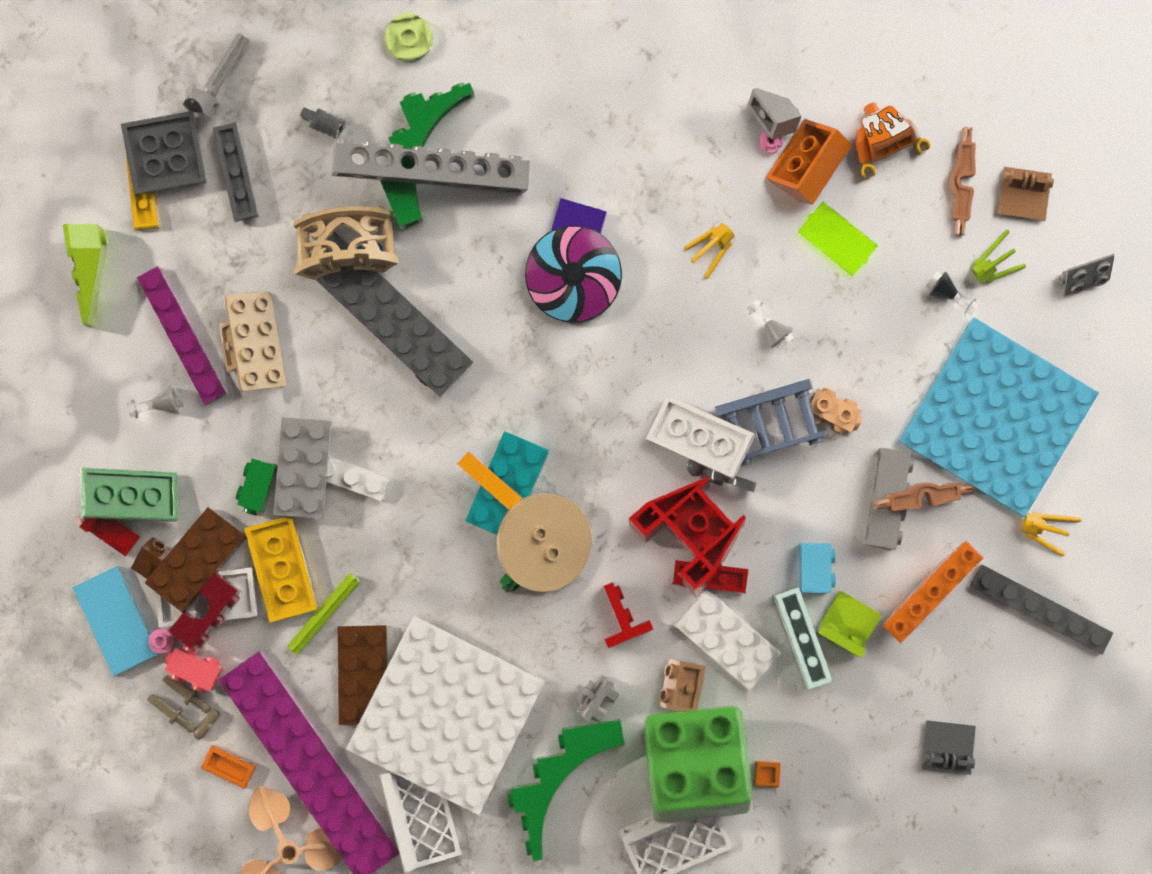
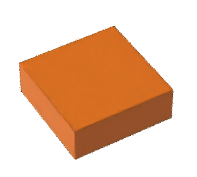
(767, 774)

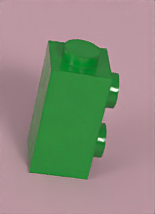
(257, 486)

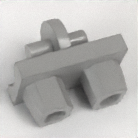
(592, 697)

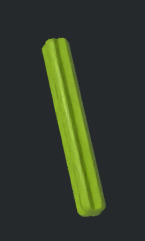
(323, 614)

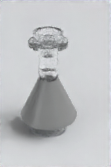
(777, 333)
(168, 400)

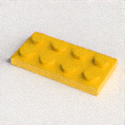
(281, 568)

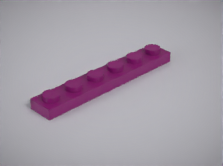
(181, 335)

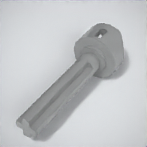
(204, 99)

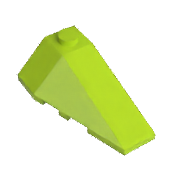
(87, 250)

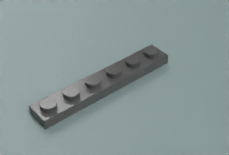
(1041, 609)

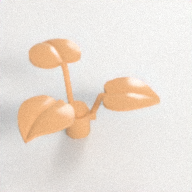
(271, 807)

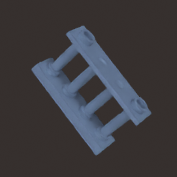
(777, 398)

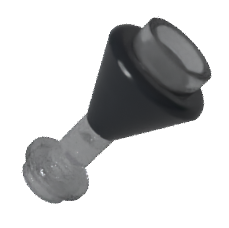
(943, 287)

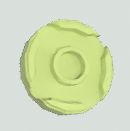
(408, 37)

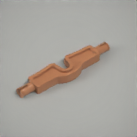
(965, 168)
(912, 496)

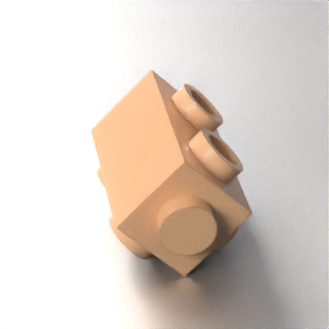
(840, 414)

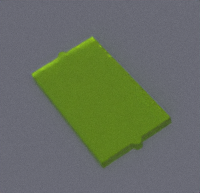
(837, 238)

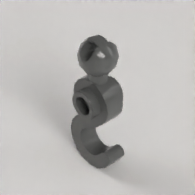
(696, 469)

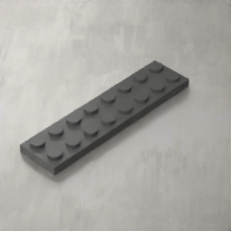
(397, 324)

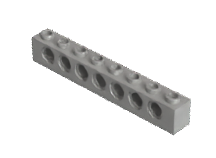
(345, 167)

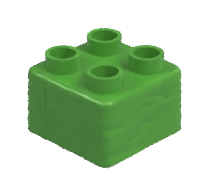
(697, 764)

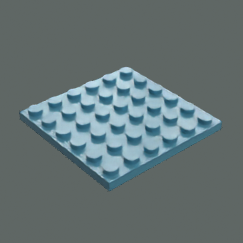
(998, 417)

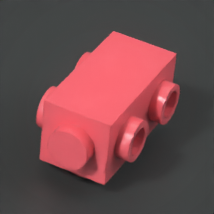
(188, 666)

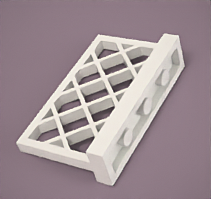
(401, 827)
(649, 827)

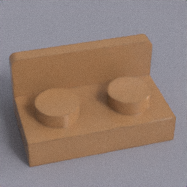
(682, 685)

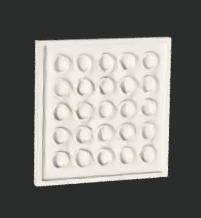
(445, 715)

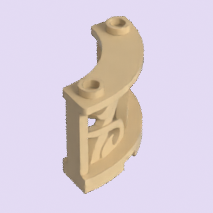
(356, 218)

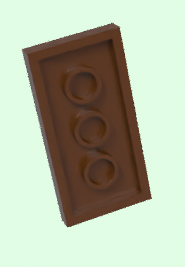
(195, 559)
(360, 668)

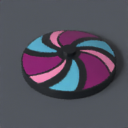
(573, 274)

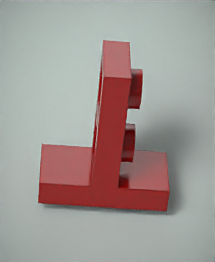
(111, 532)
(624, 618)

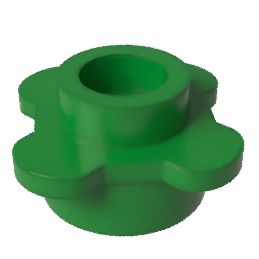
(508, 584)

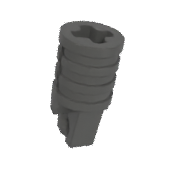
(324, 122)

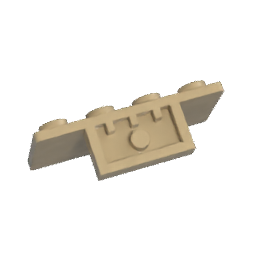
(252, 341)

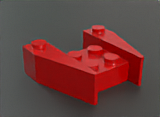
(696, 525)

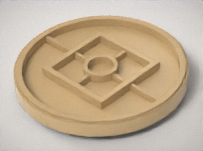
(544, 542)

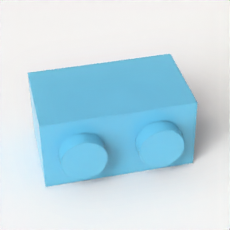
(815, 568)

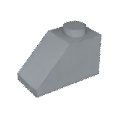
(774, 113)

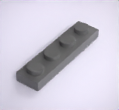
(235, 172)

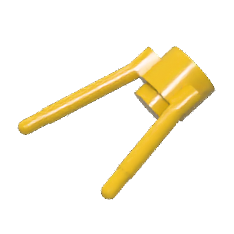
(719, 237)
(1034, 525)

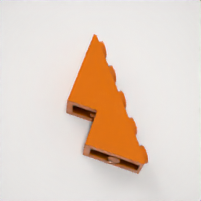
(932, 591)

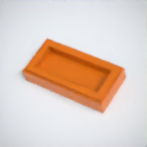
(228, 766)

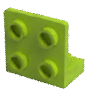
(848, 623)

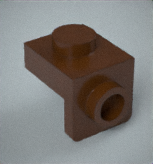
(150, 557)

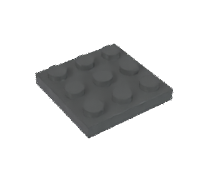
(163, 153)

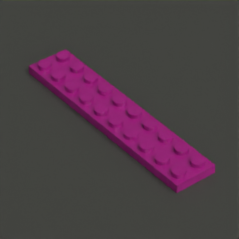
(308, 766)

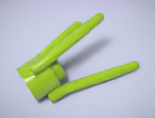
(985, 270)

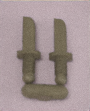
(174, 715)

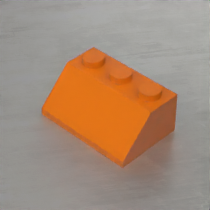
(809, 160)

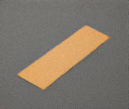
(489, 480)

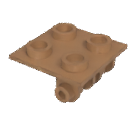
(1025, 193)

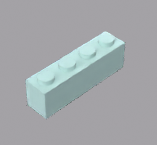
(802, 638)

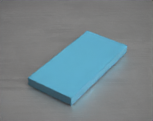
(115, 620)

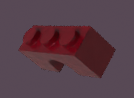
(221, 596)

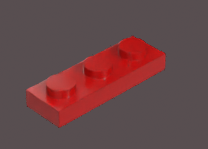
(727, 578)

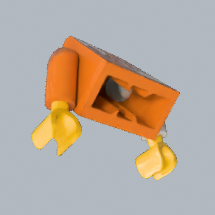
(885, 133)

